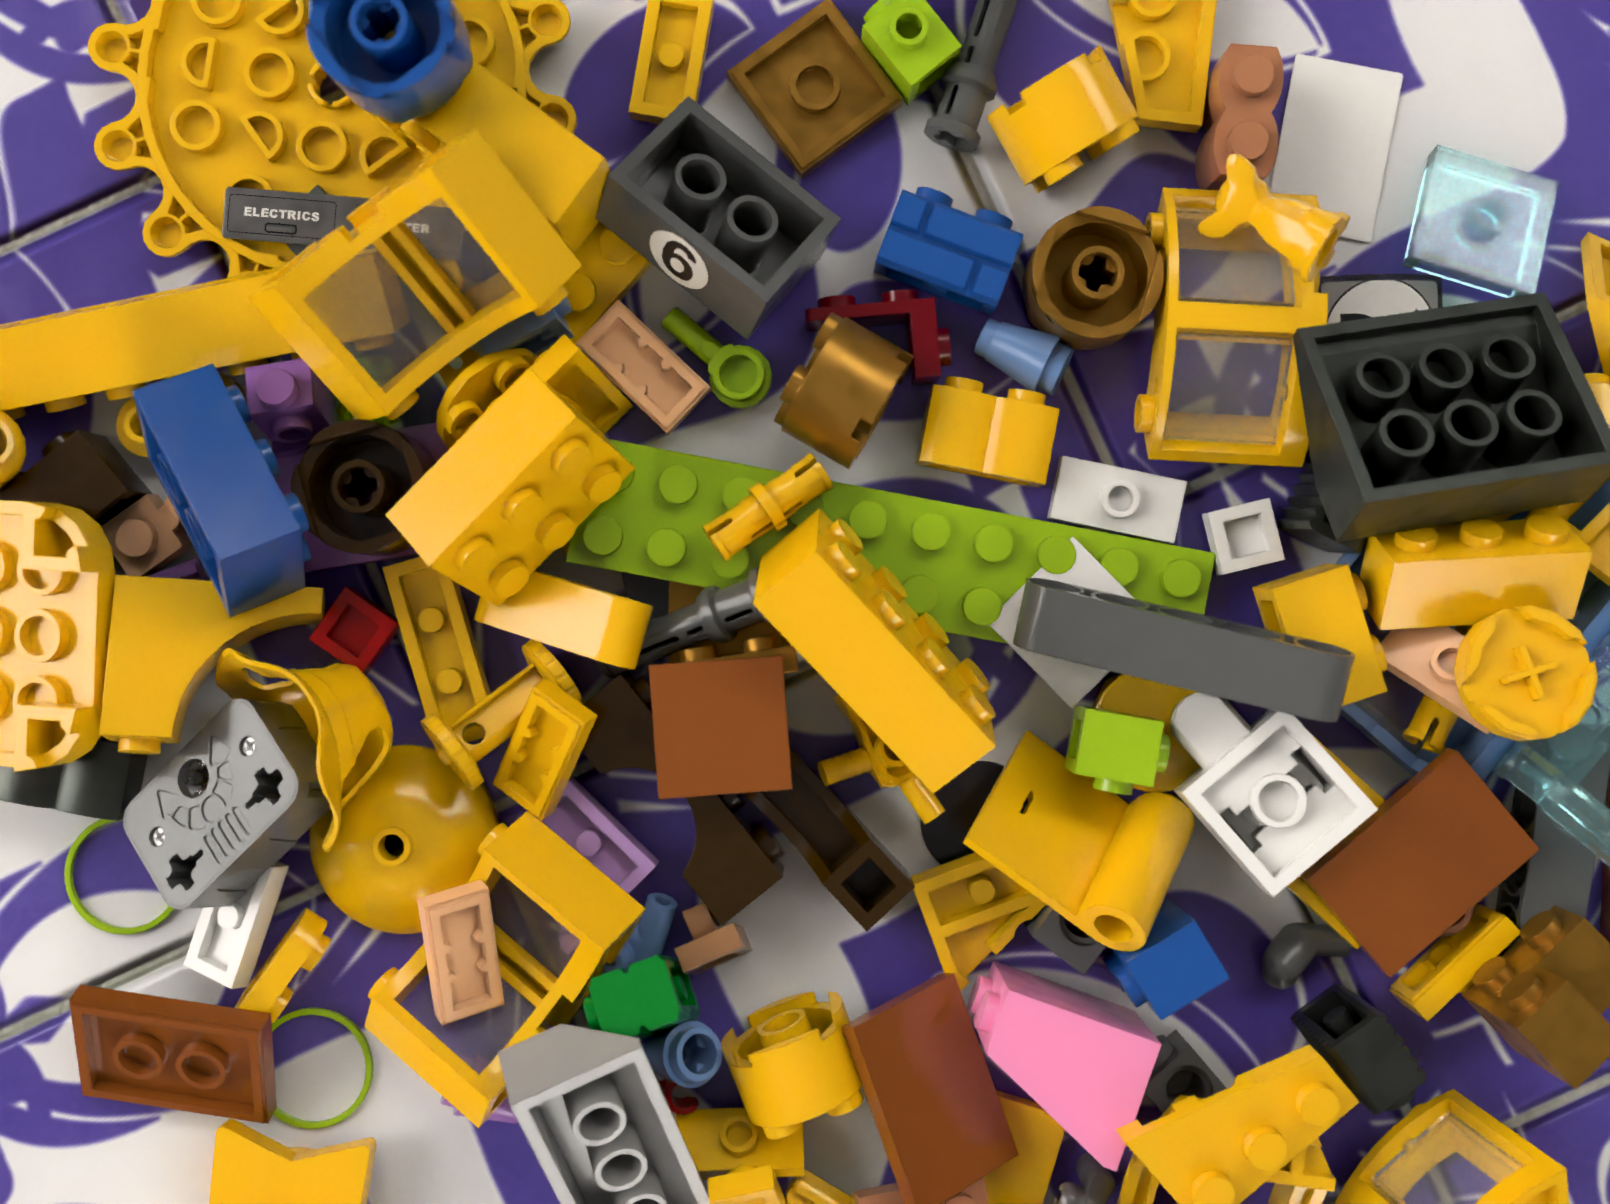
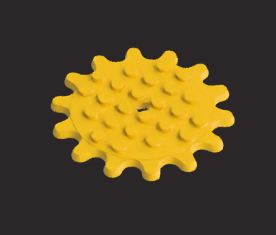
(238, 104)

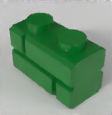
(642, 998)

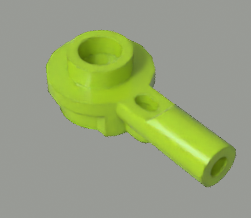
(737, 373)

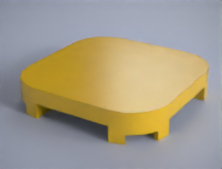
(52, 632)

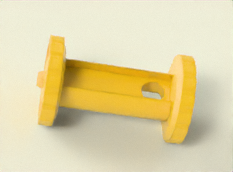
(495, 714)

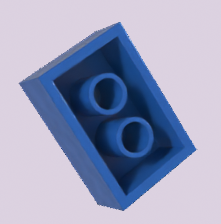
(224, 488)

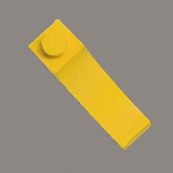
(166, 645)

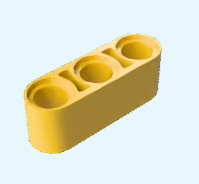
(573, 619)

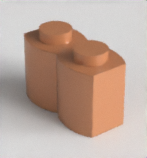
(1239, 114)

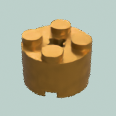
(1124, 265)
(842, 389)

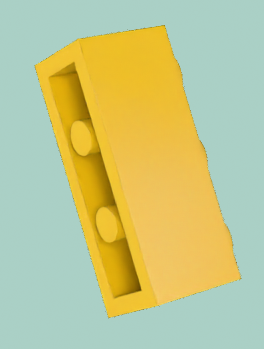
(1473, 569)

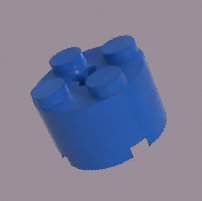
(397, 76)

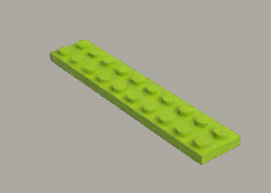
(946, 555)

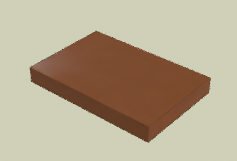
(1420, 862)
(174, 1053)
(930, 1091)

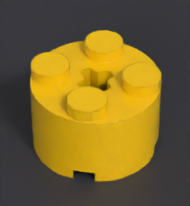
(1062, 116)
(794, 1063)

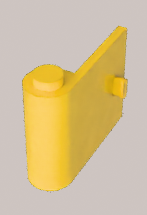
(1082, 846)

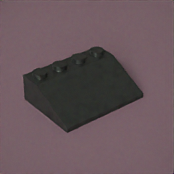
(1448, 416)

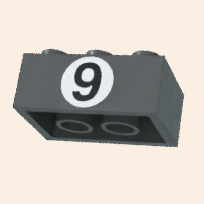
(716, 217)

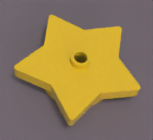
(263, 1171)

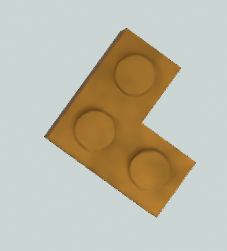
(1550, 995)

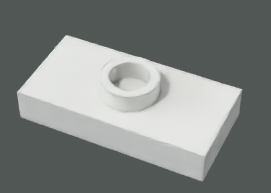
(1117, 499)

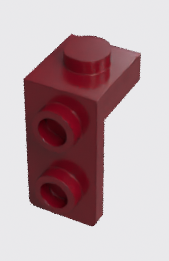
(925, 341)

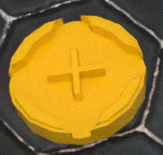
(1525, 673)

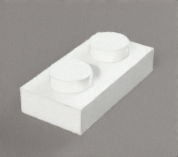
(232, 936)

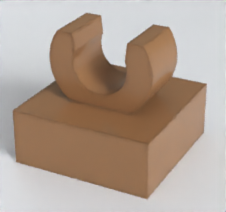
(711, 941)

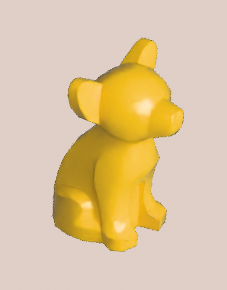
(1289, 225)

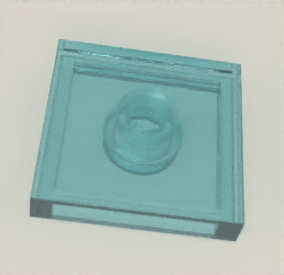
(1481, 223)

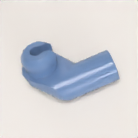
(650, 933)

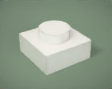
(1243, 536)

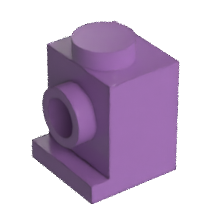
(289, 404)

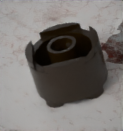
(337, 470)

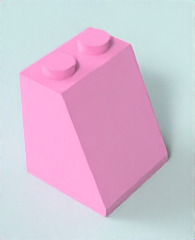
(1068, 1053)

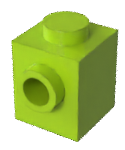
(909, 44)
(1116, 749)

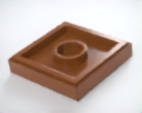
(720, 727)

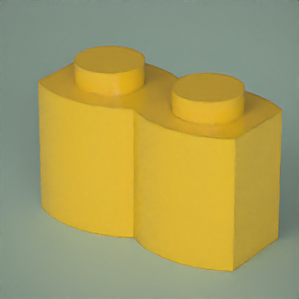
(987, 433)

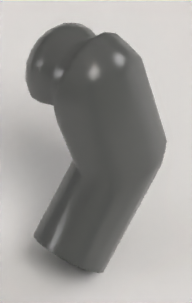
(1294, 950)
(1095, 1180)

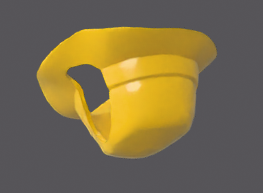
(340, 714)

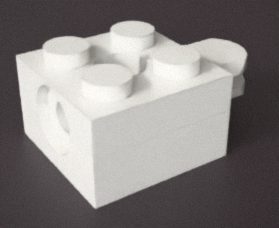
(1265, 789)

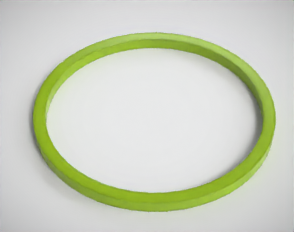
(80, 908)
(368, 1060)

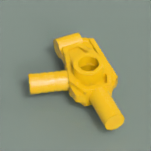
(880, 762)

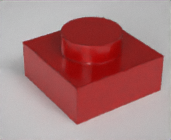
(355, 630)

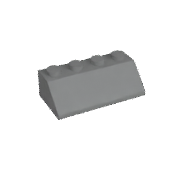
(599, 1119)

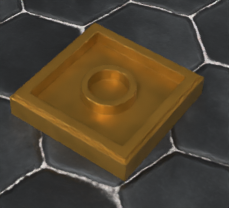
(815, 88)

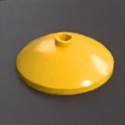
(440, 832)

